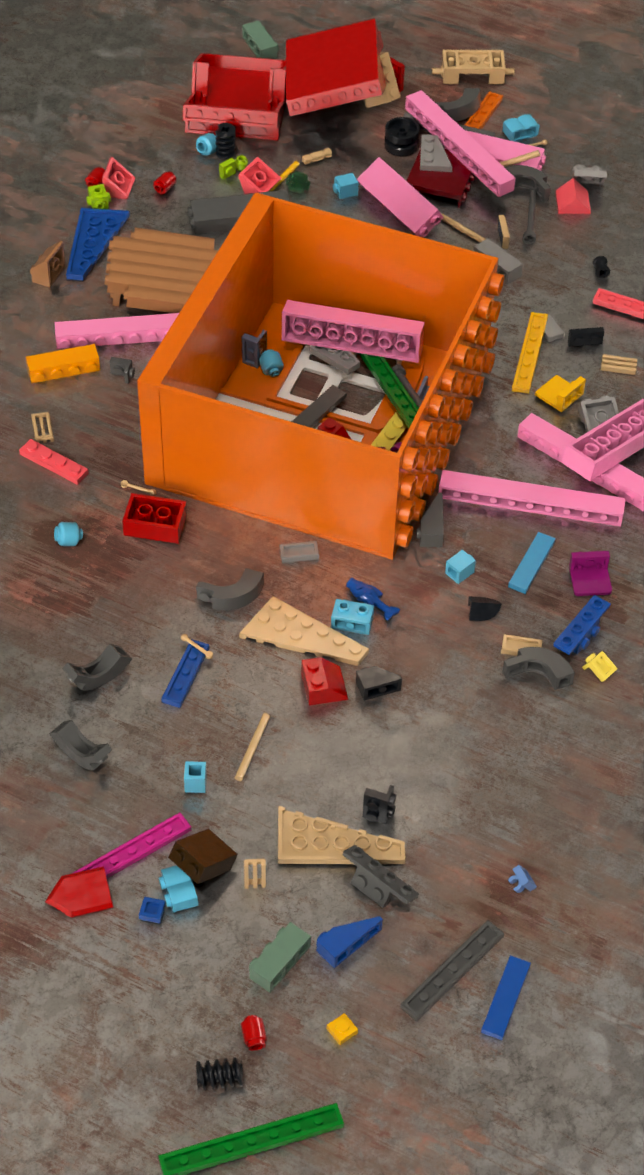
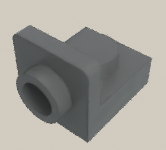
(122, 367)

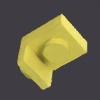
(600, 665)

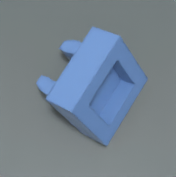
(524, 879)

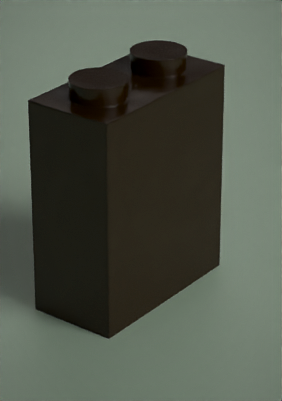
(202, 856)

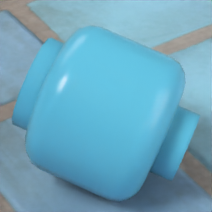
(206, 144)
(271, 363)
(68, 534)

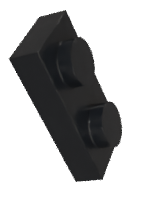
(586, 336)

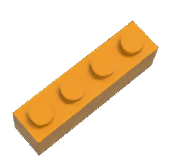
(63, 363)

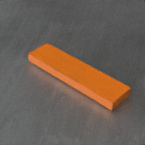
(485, 111)

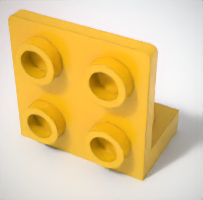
(560, 392)

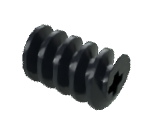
(225, 141)
(219, 1073)

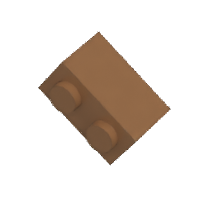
(49, 265)

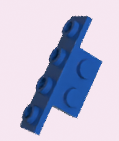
(583, 627)

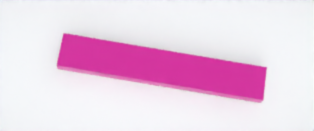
(141, 846)

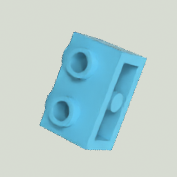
(352, 616)

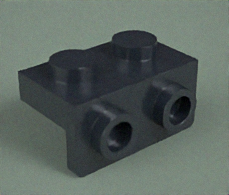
(379, 805)

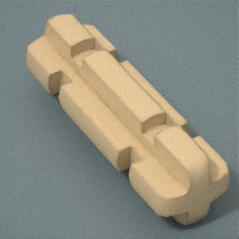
(317, 156)

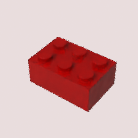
(154, 518)

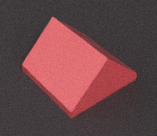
(258, 177)
(117, 180)
(572, 198)

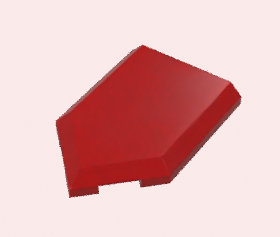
(81, 893)

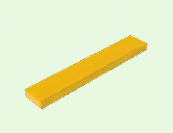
(529, 352)

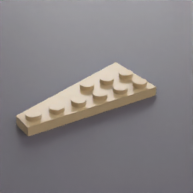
(299, 632)
(324, 841)

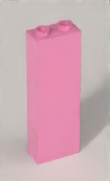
(505, 150)
(400, 198)

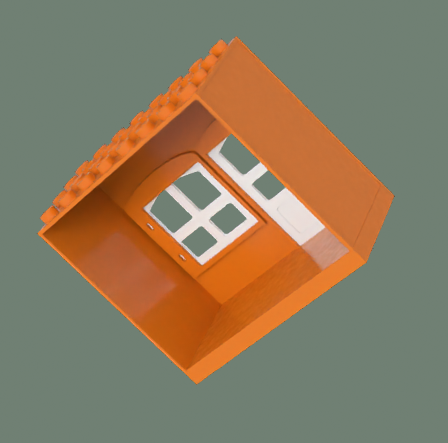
(227, 428)

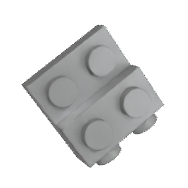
(589, 175)
(597, 411)

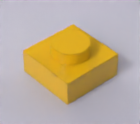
(342, 1029)

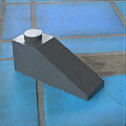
(431, 525)

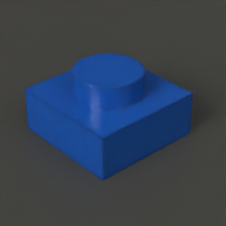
(152, 909)

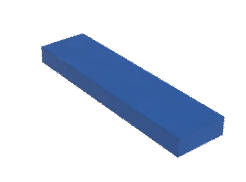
(184, 675)
(505, 997)

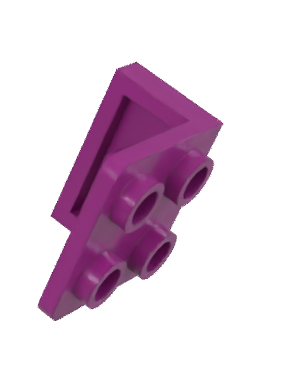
(590, 573)

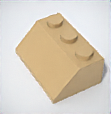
(391, 91)

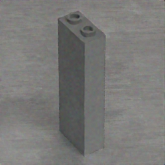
(222, 212)

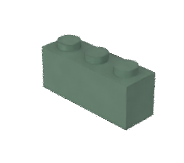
(259, 40)
(279, 956)

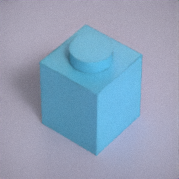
(345, 186)
(460, 566)
(195, 777)

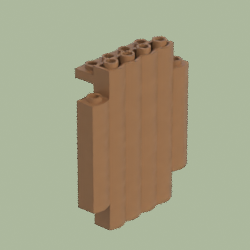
(156, 268)

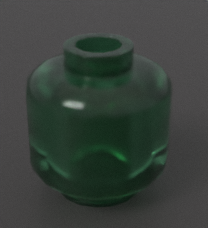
(297, 182)

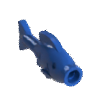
(370, 595)

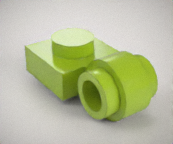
(229, 166)

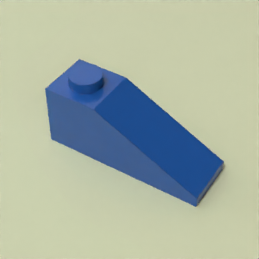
(345, 939)

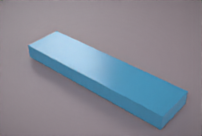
(531, 563)

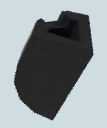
(482, 608)

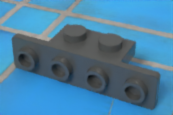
(376, 880)

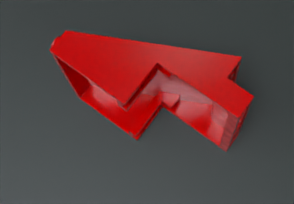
(334, 67)
(237, 92)

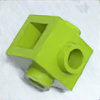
(98, 197)

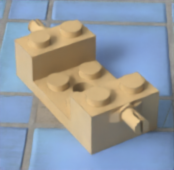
(473, 62)

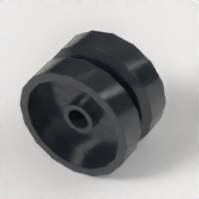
(401, 136)

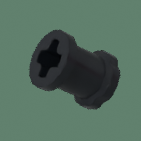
(602, 269)

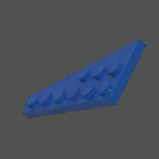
(92, 238)

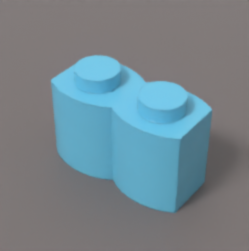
(520, 128)
(179, 889)

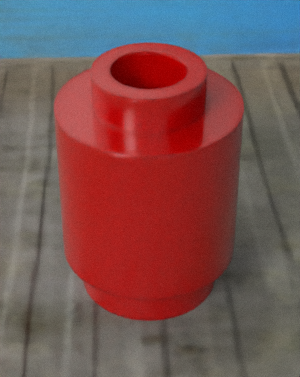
(95, 177)
(164, 182)
(254, 1032)

